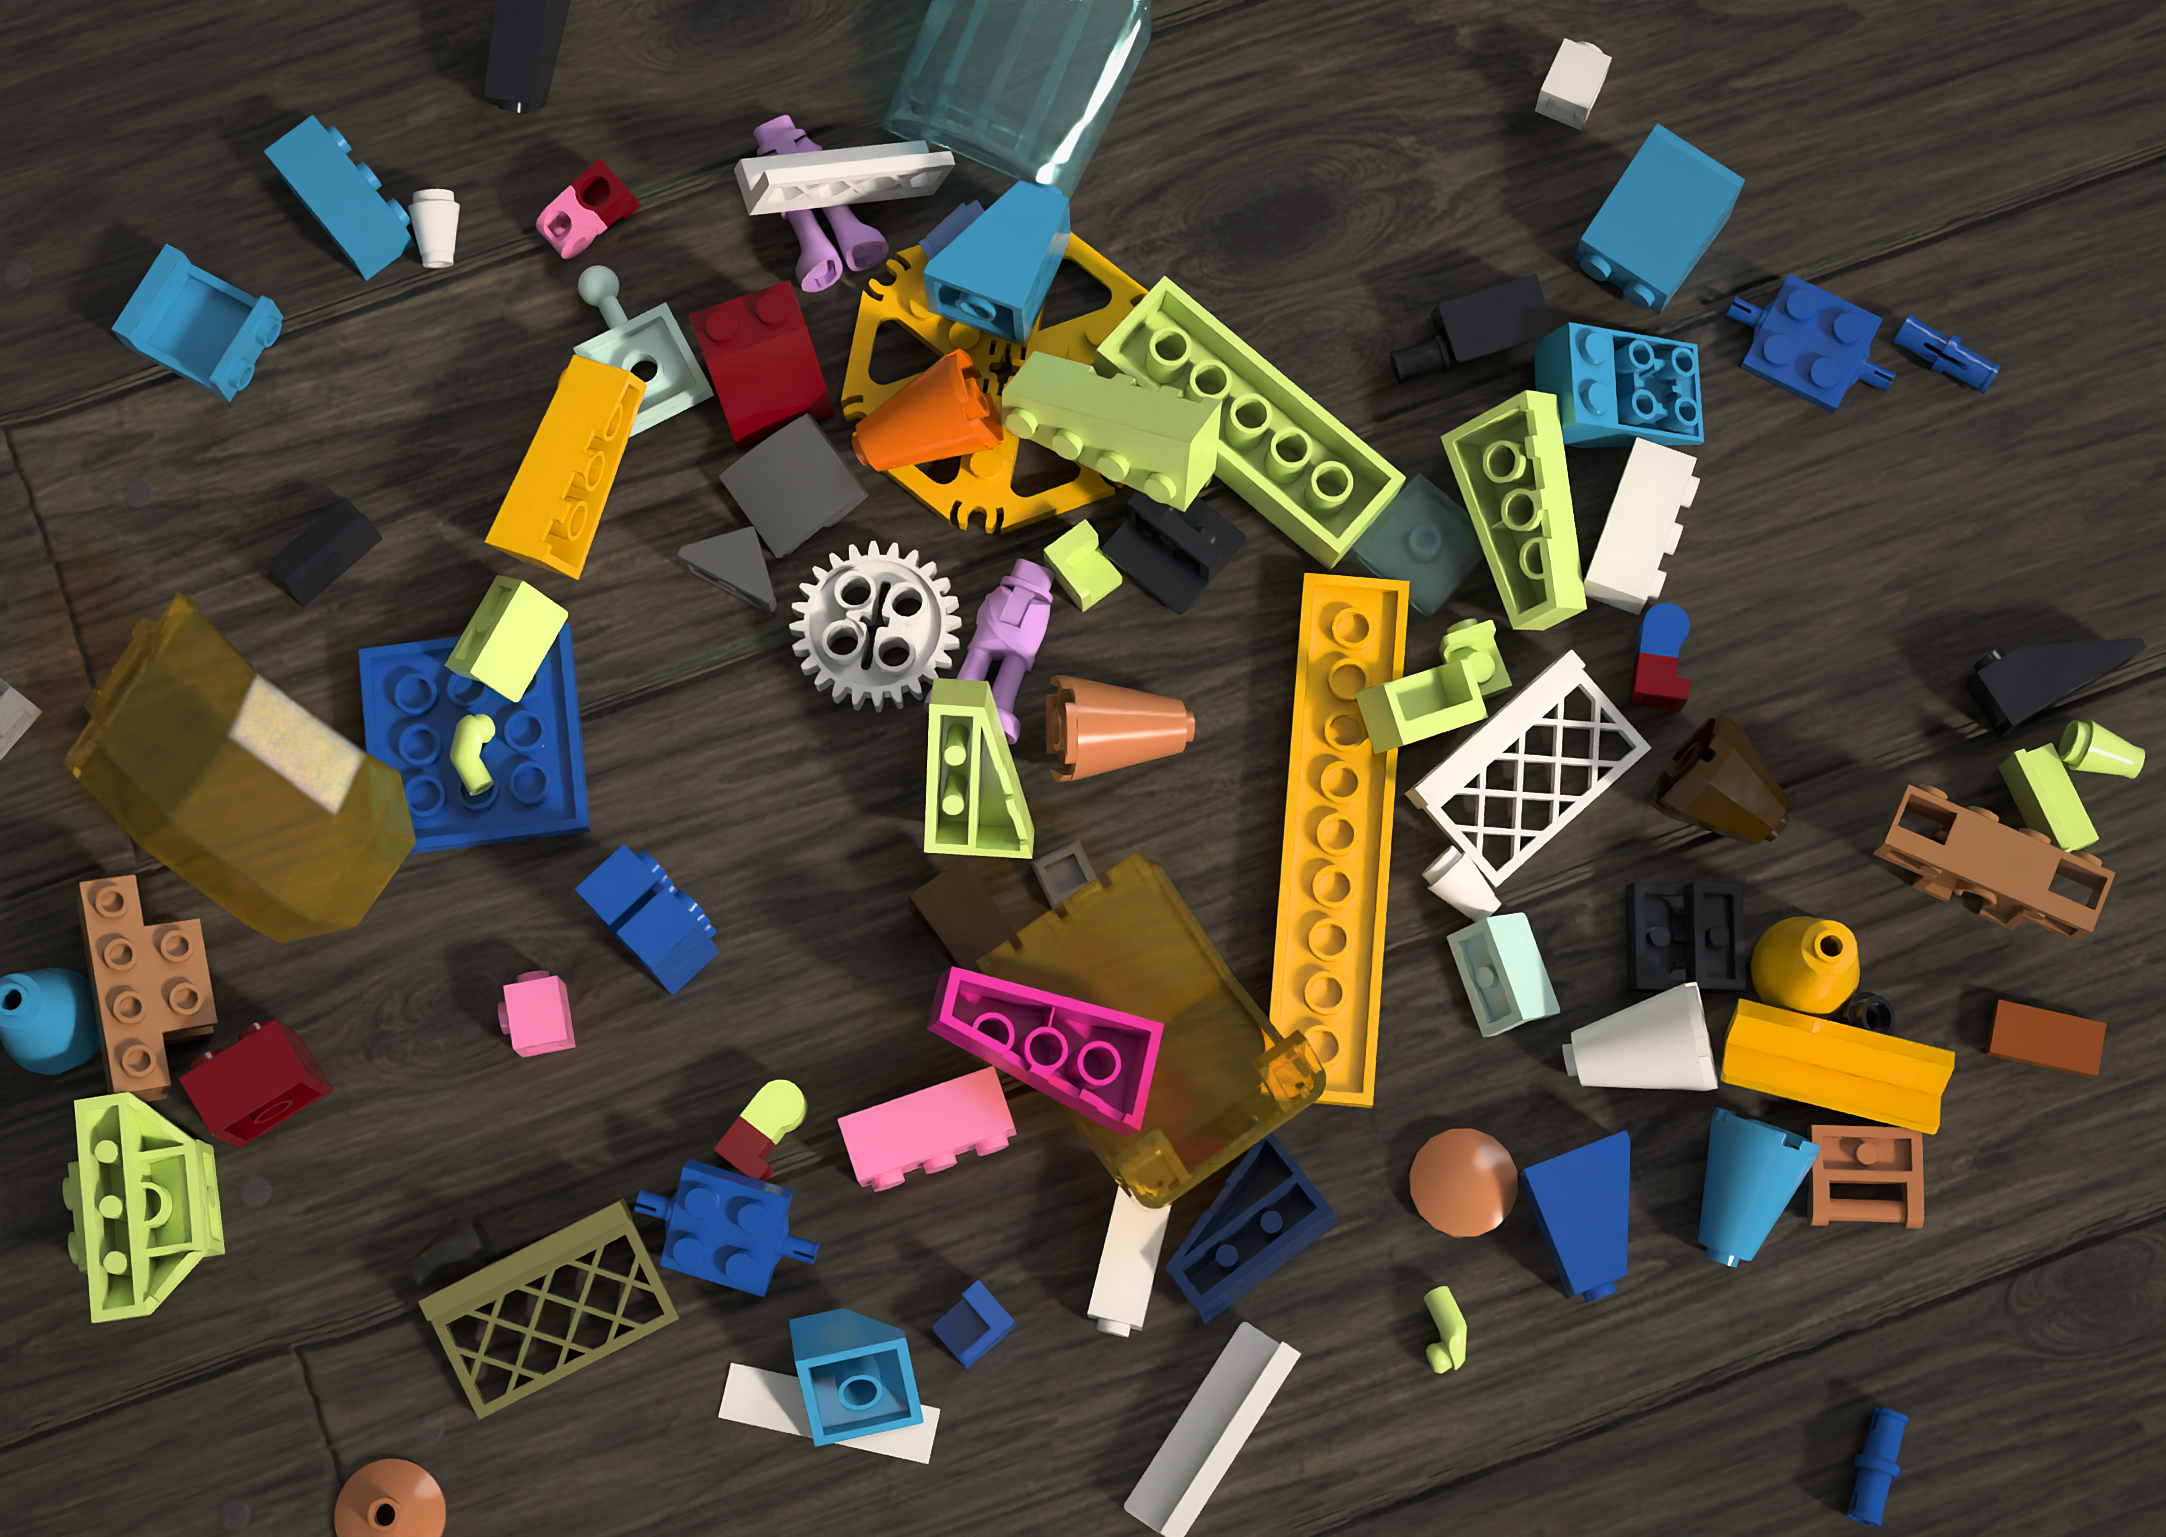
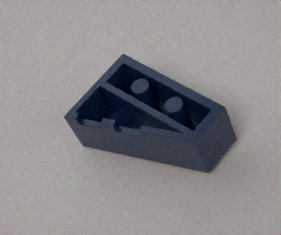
(1249, 1231)

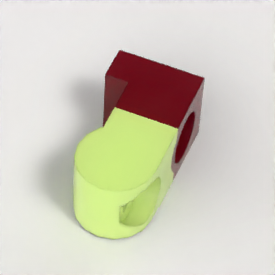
(771, 1113)

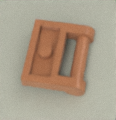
(1866, 1157)

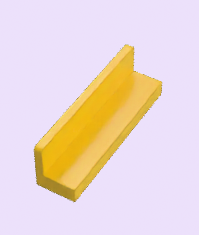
(1836, 1066)

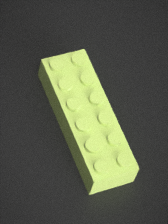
(1272, 437)

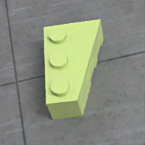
(971, 777)

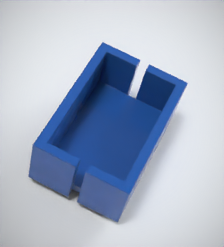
(650, 916)

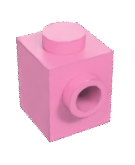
(537, 1014)

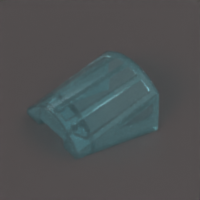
(1020, 81)

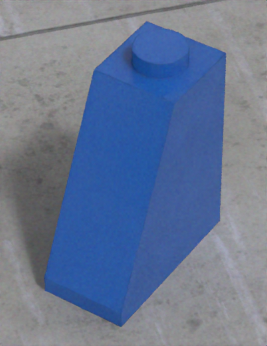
(1584, 1213)

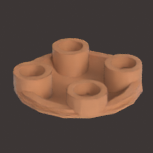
(1463, 1182)

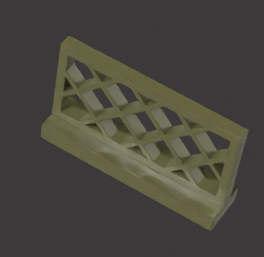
(528, 1265)

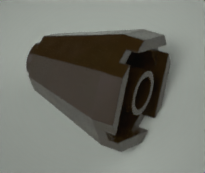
(1722, 786)

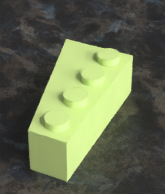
(1116, 427)
(1521, 507)

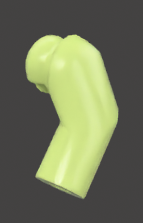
(1452, 1330)

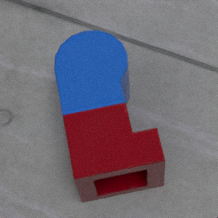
(1656, 659)

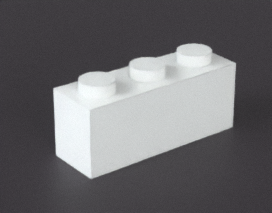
(1641, 527)

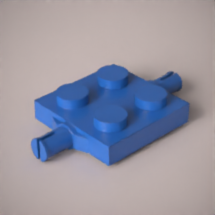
(1811, 343)
(726, 1227)

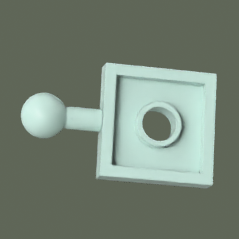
(647, 337)

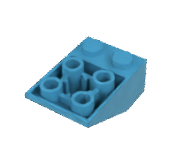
(1620, 387)

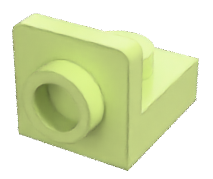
(1478, 645)

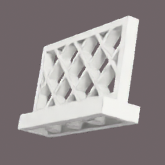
(1497, 735)

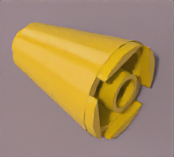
(1806, 966)

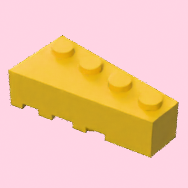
(569, 468)

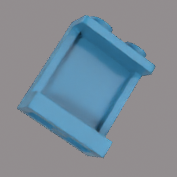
(197, 325)

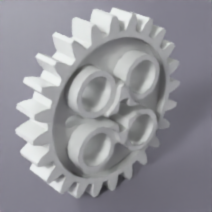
(830, 618)

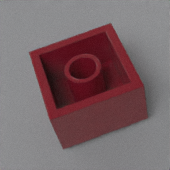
(254, 1082)

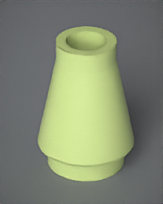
(2096, 749)

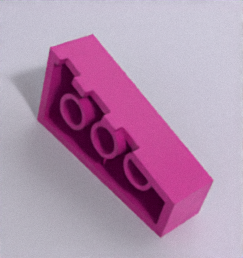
(1059, 1045)

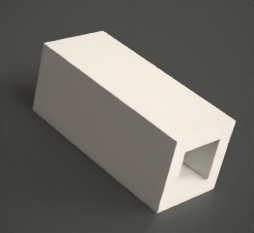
(1127, 1267)

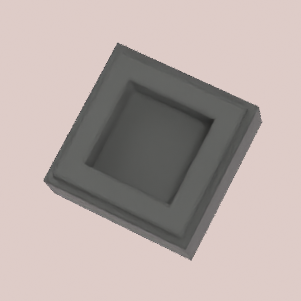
(1063, 873)

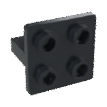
(1171, 549)

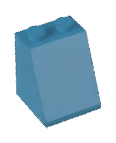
(1659, 220)
(1003, 263)

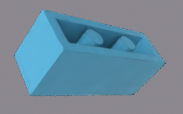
(341, 196)

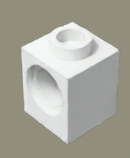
(1573, 83)

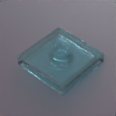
(1422, 541)

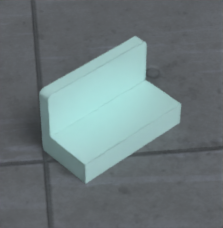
(1503, 973)

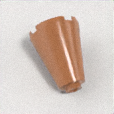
(1110, 727)

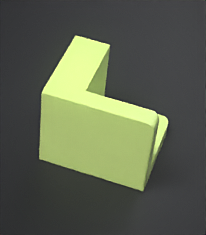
(1082, 566)

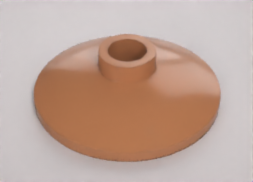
(396, 1482)

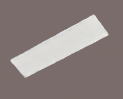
(778, 1404)

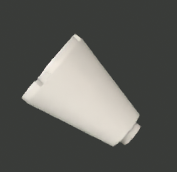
(1647, 1045)

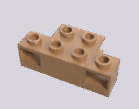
(1994, 862)
(144, 985)

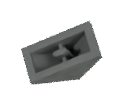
(733, 565)

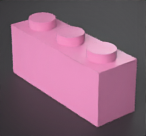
(928, 1129)

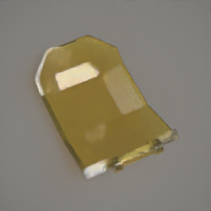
(239, 782)

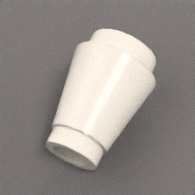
(435, 226)
(1460, 884)

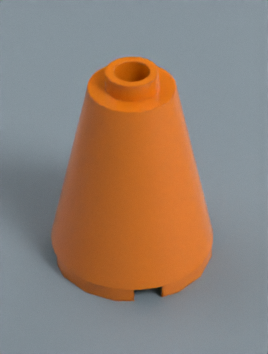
(931, 418)

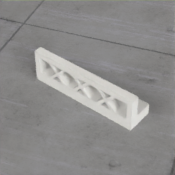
(841, 176)

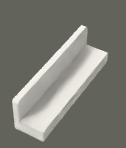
(1211, 1431)

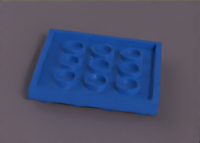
(532, 756)

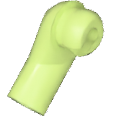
(466, 749)

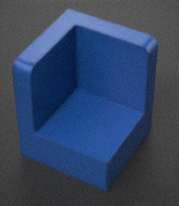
(974, 1325)

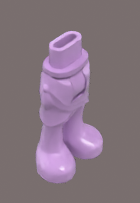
(819, 262)
(1009, 631)

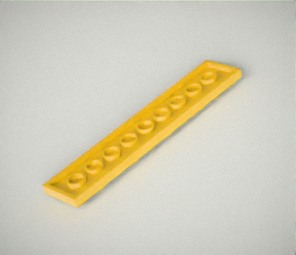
(1338, 831)

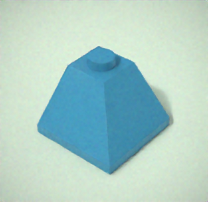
(853, 1375)

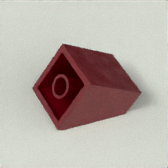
(762, 363)

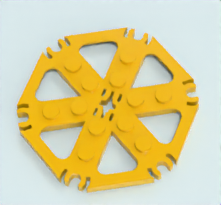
(985, 475)

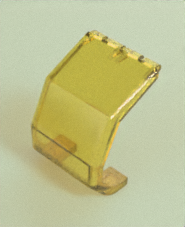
(1220, 1062)

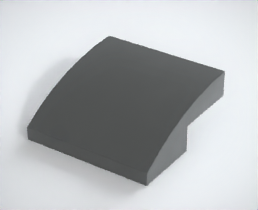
(793, 485)

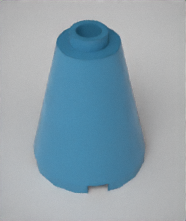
(48, 1020)
(1748, 1183)

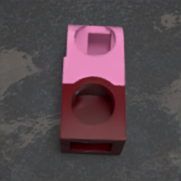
(585, 210)

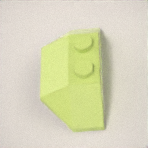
(137, 1204)

